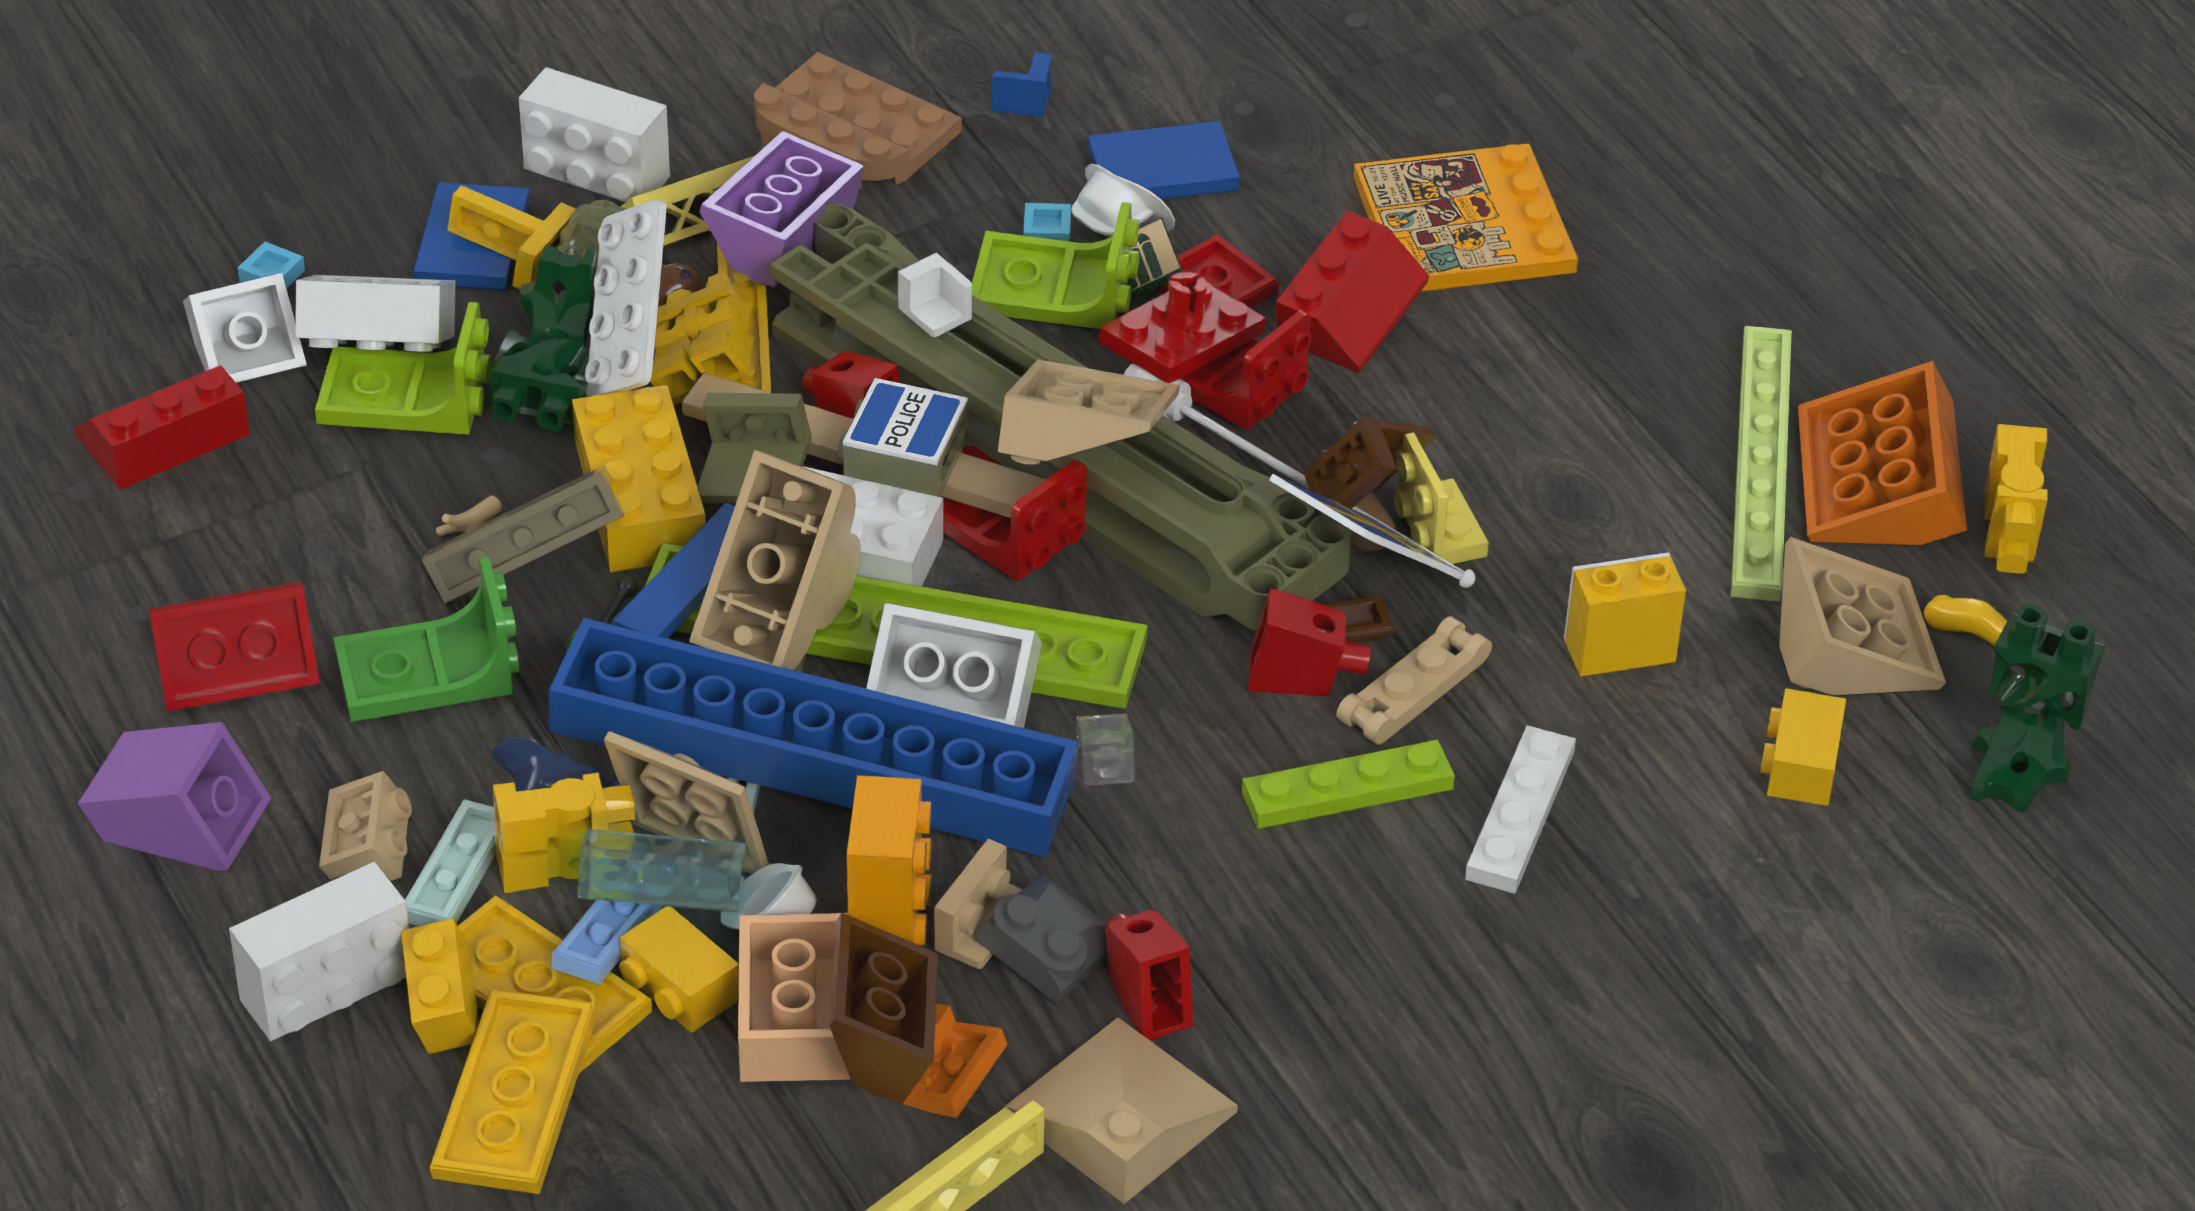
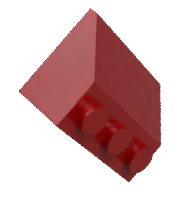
(1353, 290)
(167, 427)

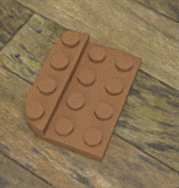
(855, 118)

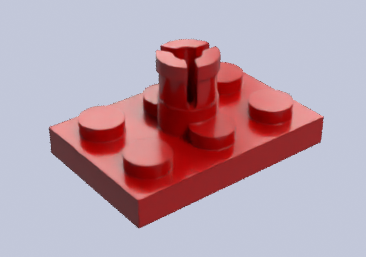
(1182, 328)
(234, 646)

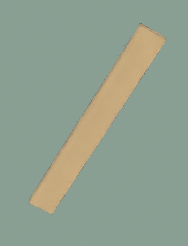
(971, 481)

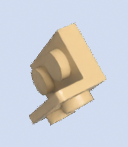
(365, 825)
(971, 903)

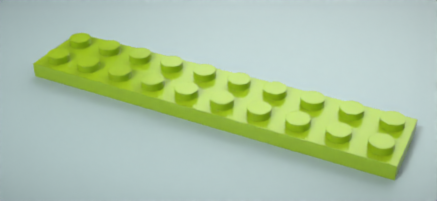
(1079, 653)

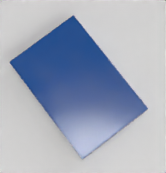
(1169, 159)
(456, 258)

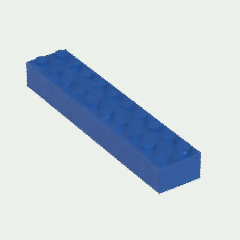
(812, 733)

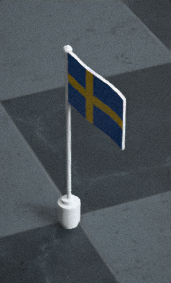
(1352, 518)

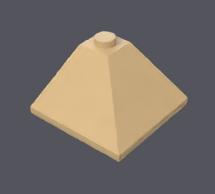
(1076, 408)
(1852, 626)
(683, 799)
(1124, 1109)

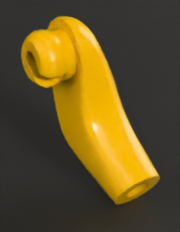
(1965, 616)

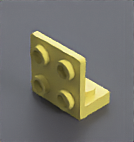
(1435, 508)

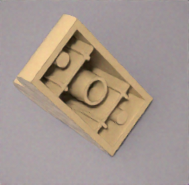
(780, 564)

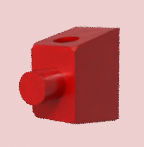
(845, 381)
(1301, 647)
(1148, 957)

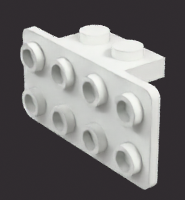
(626, 299)

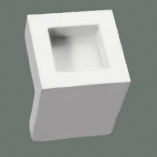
(934, 295)

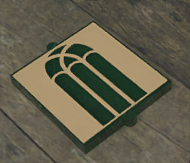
(1156, 259)

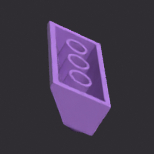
(775, 202)

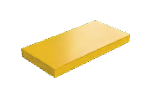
(516, 956)
(514, 1091)

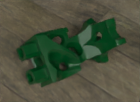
(532, 372)
(2031, 734)

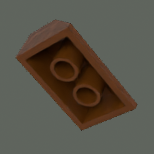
(882, 1008)

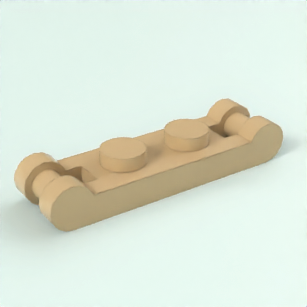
(1415, 681)

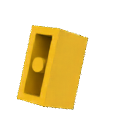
(1805, 746)
(679, 969)
(440, 985)

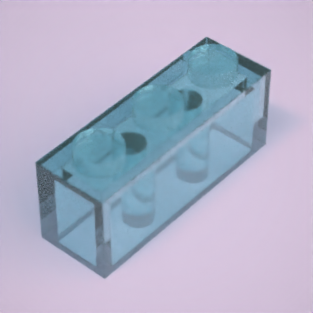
(662, 870)

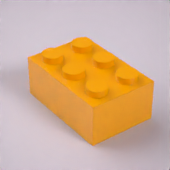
(890, 856)

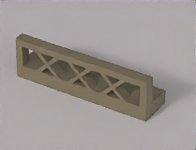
(524, 533)

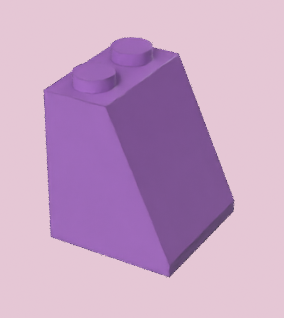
(177, 795)

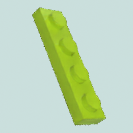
(1347, 784)

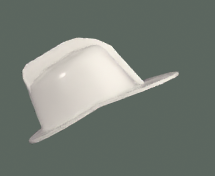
(1102, 197)
(773, 891)

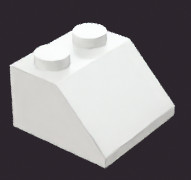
(246, 328)

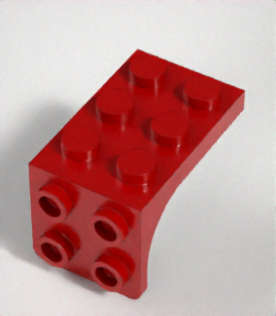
(1256, 375)
(1038, 526)

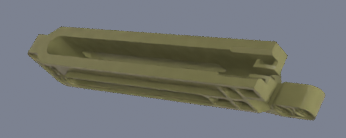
(1152, 499)

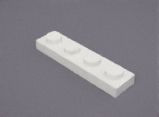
(1520, 809)

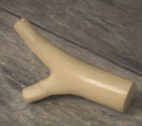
(471, 518)

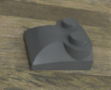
(1046, 937)

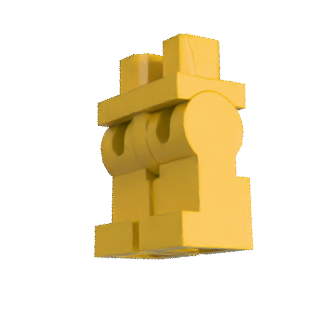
(701, 335)
(2015, 496)
(544, 828)

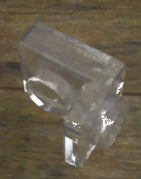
(1106, 749)

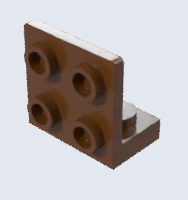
(1361, 459)

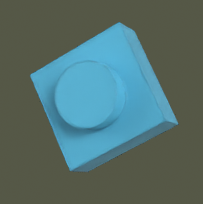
(1047, 221)
(271, 260)

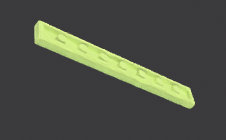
(1761, 464)

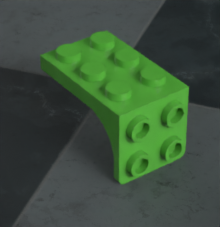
(432, 661)

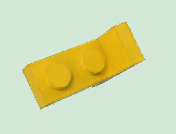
(507, 229)

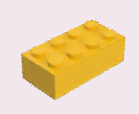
(648, 469)

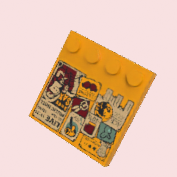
(1470, 215)

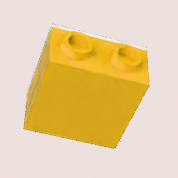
(1624, 614)

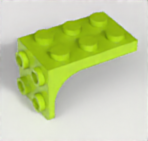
(1059, 278)
(407, 387)

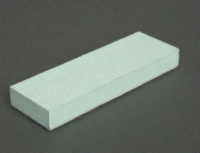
(454, 866)

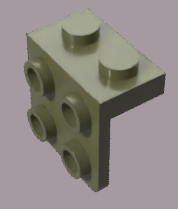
(749, 423)

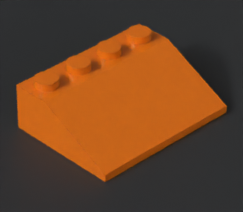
(1883, 462)

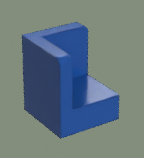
(1023, 92)

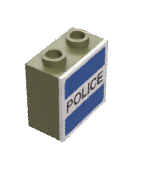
(905, 437)

